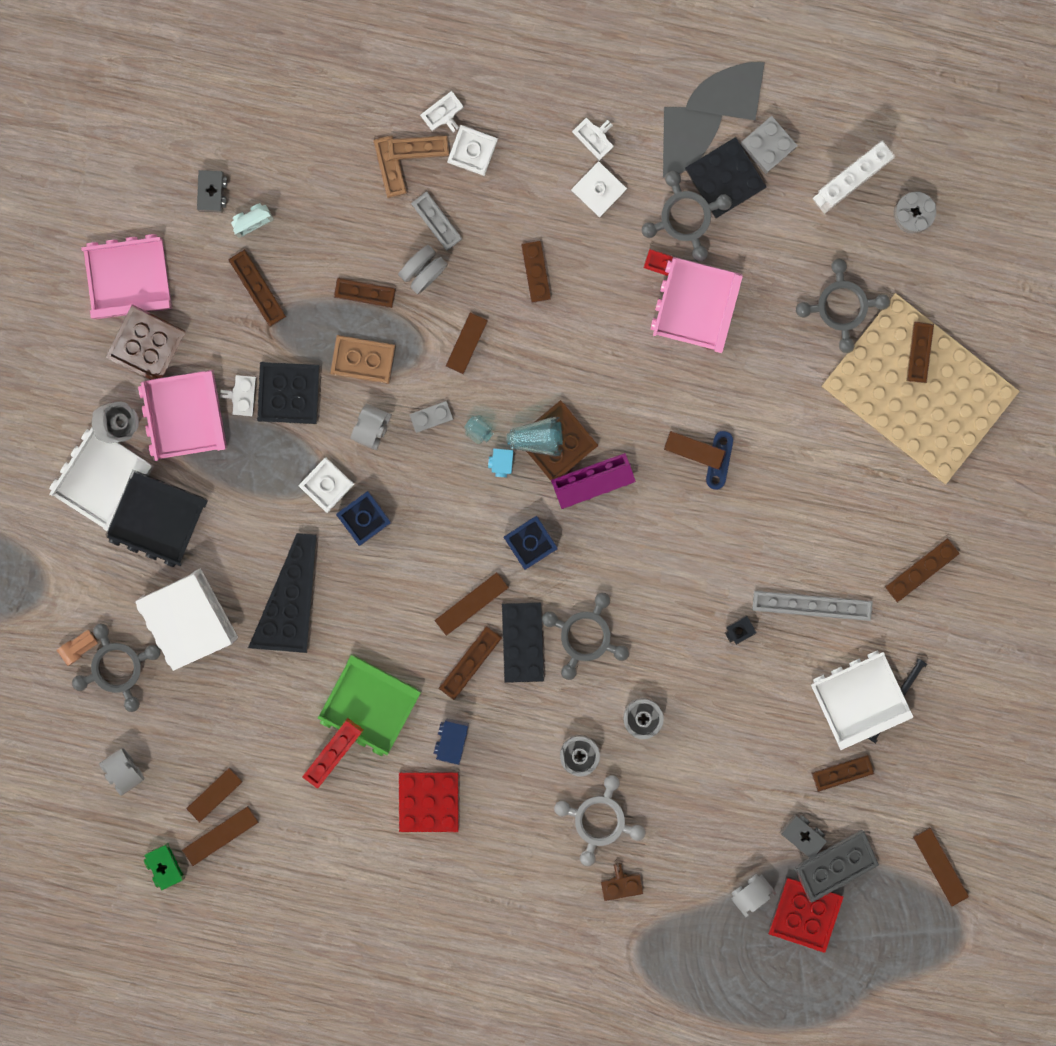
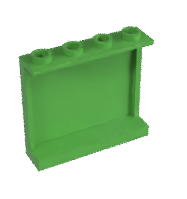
(372, 701)

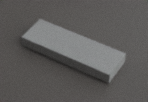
(436, 221)

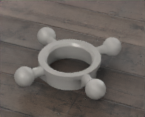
(588, 857)

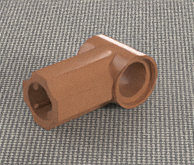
(75, 649)

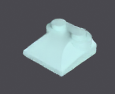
(252, 220)

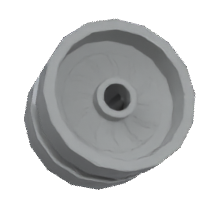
(420, 267)

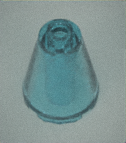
(537, 437)

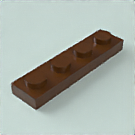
(922, 570)

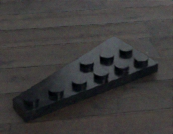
(288, 609)

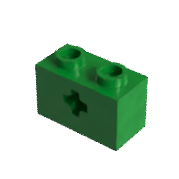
(164, 856)

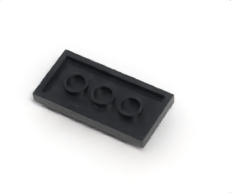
(522, 642)

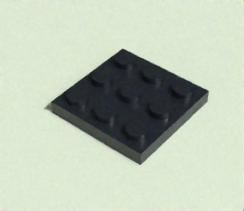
(726, 172)
(288, 393)

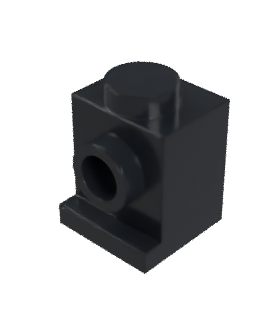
(745, 624)

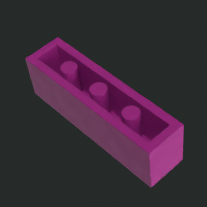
(593, 481)

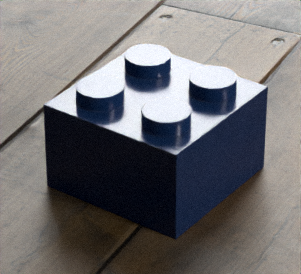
(364, 518)
(530, 542)
(452, 741)

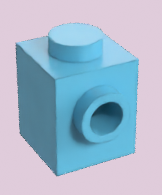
(501, 462)

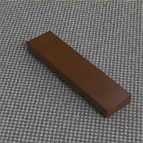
(257, 288)
(471, 604)
(470, 663)
(220, 836)
(940, 866)

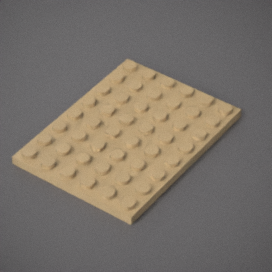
(929, 421)

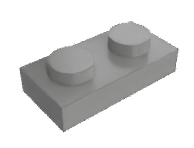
(431, 417)

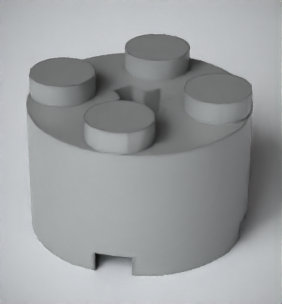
(925, 208)
(114, 422)
(371, 426)
(651, 726)
(589, 761)
(121, 771)
(752, 895)

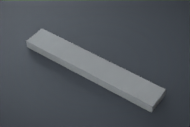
(812, 605)

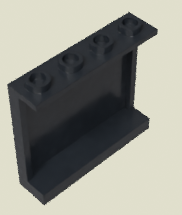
(155, 518)

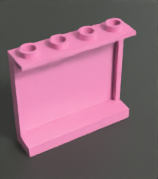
(127, 275)
(696, 304)
(182, 414)

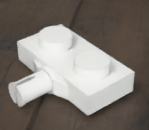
(443, 112)
(594, 137)
(242, 395)

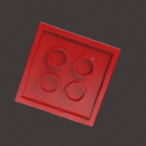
(428, 802)
(804, 921)

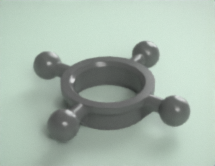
(650, 229)
(882, 302)
(620, 652)
(80, 682)

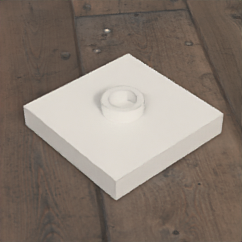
(472, 150)
(599, 189)
(326, 485)

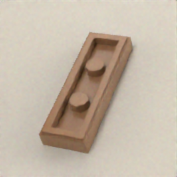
(418, 148)
(389, 169)

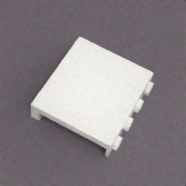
(853, 177)
(97, 477)
(186, 620)
(861, 700)

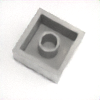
(768, 145)

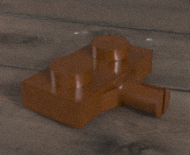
(621, 885)

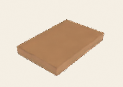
(362, 359)

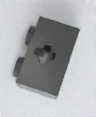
(206, 181)
(808, 846)

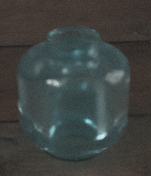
(479, 429)

